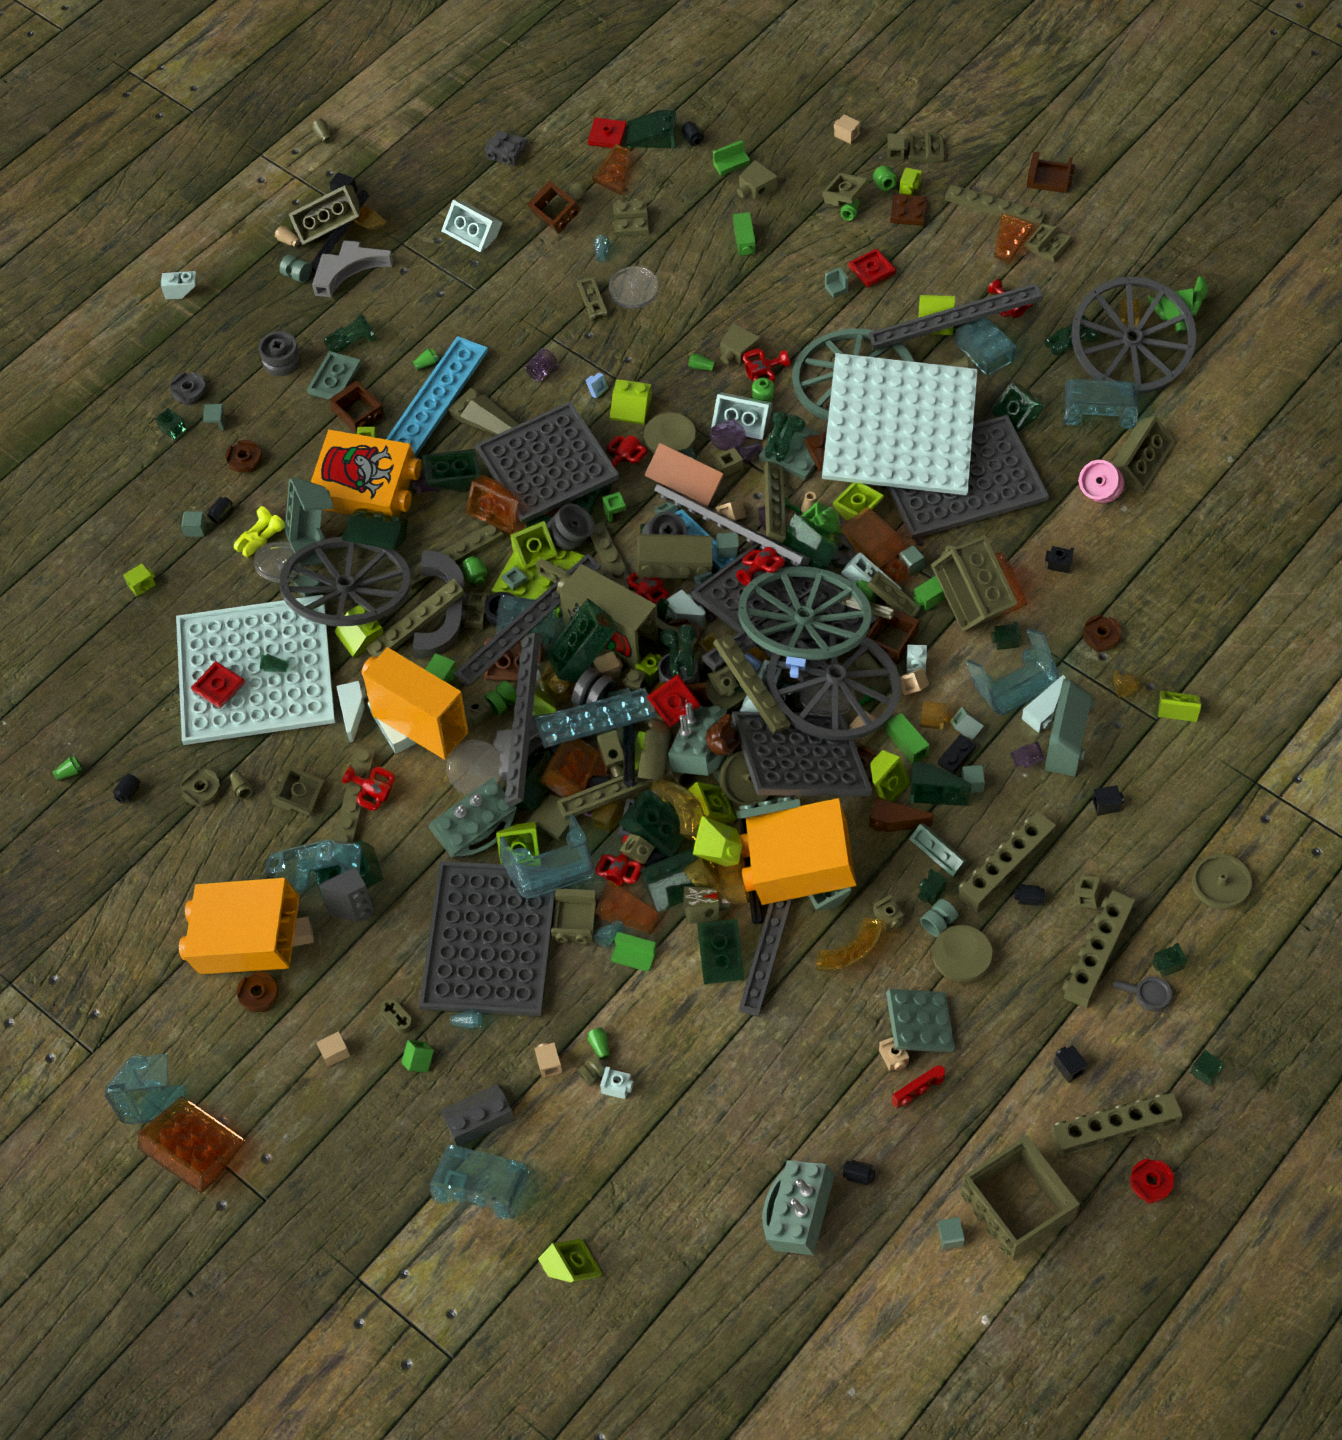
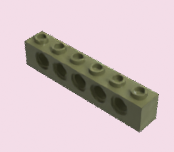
(978, 897)
(1082, 992)
(1109, 1133)

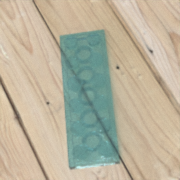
(594, 717)

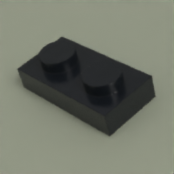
(956, 754)

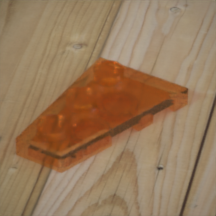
(613, 169)
(1010, 237)
(622, 906)

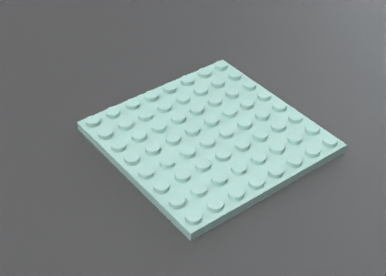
(900, 424)
(266, 699)

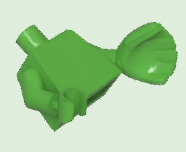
(1167, 310)
(824, 517)

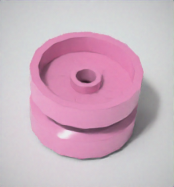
(1112, 482)

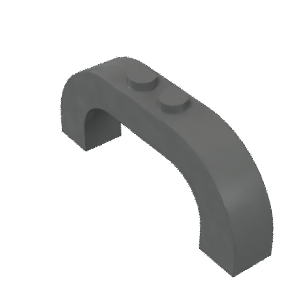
(438, 642)

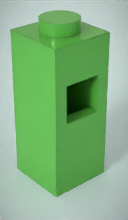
(744, 233)
(929, 594)
(907, 738)

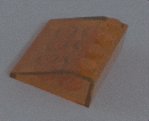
(189, 1144)

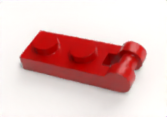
(918, 1086)

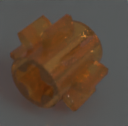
(895, 570)

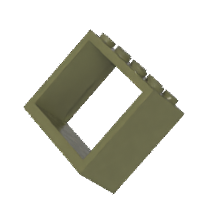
(974, 583)
(1045, 1176)

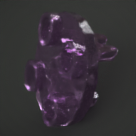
(723, 430)

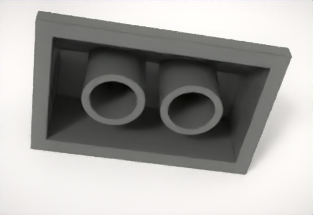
(347, 896)
(477, 1115)

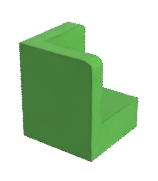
(613, 504)
(417, 1056)

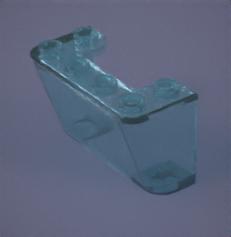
(1100, 398)
(299, 862)
(479, 1179)

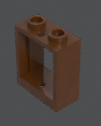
(544, 197)
(350, 395)
(900, 621)

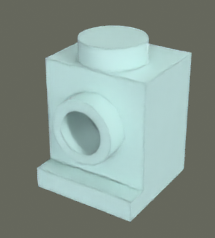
(916, 657)
(614, 1089)

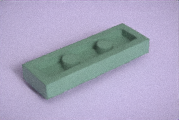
(938, 849)

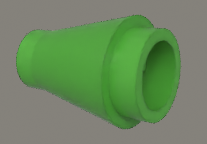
(849, 210)
(426, 359)
(700, 362)
(68, 768)
(599, 1042)

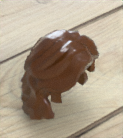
(722, 737)

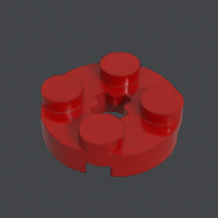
(1149, 1192)

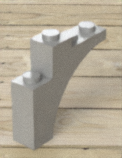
(351, 260)
(503, 745)

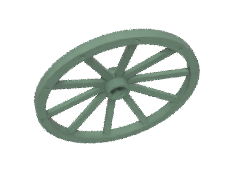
(828, 340)
(804, 616)

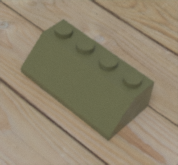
(325, 214)
(1143, 453)
(673, 555)

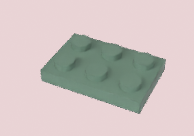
(333, 375)

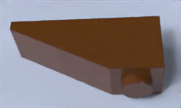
(896, 817)

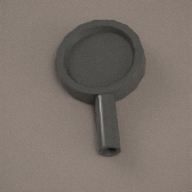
(1151, 993)

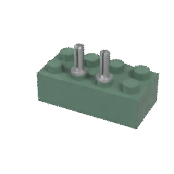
(689, 750)
(473, 820)
(799, 1207)

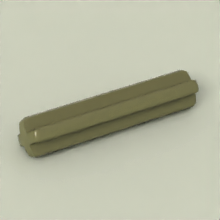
(876, 609)

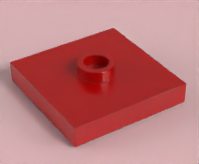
(606, 132)
(872, 268)
(217, 684)
(671, 700)

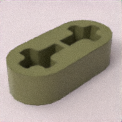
(399, 1013)

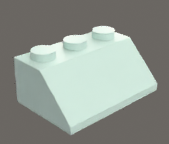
(471, 225)
(748, 412)

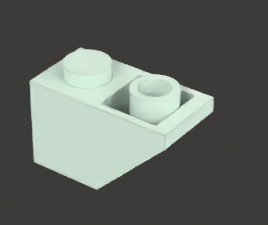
(177, 284)
(683, 607)

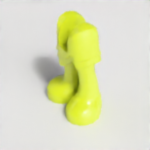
(251, 541)

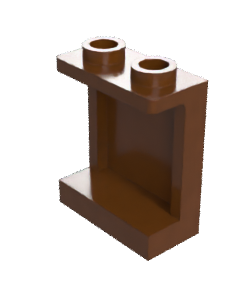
(1049, 174)

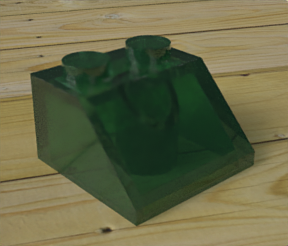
(1019, 406)

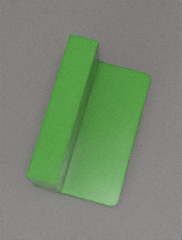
(730, 158)
(634, 952)

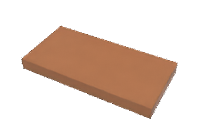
(684, 474)

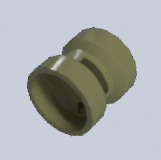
(591, 1071)

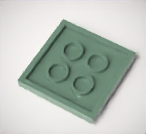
(798, 459)
(767, 807)
(920, 1020)

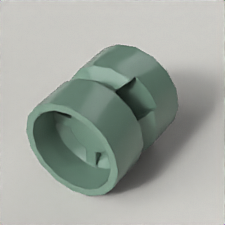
(295, 268)
(940, 917)

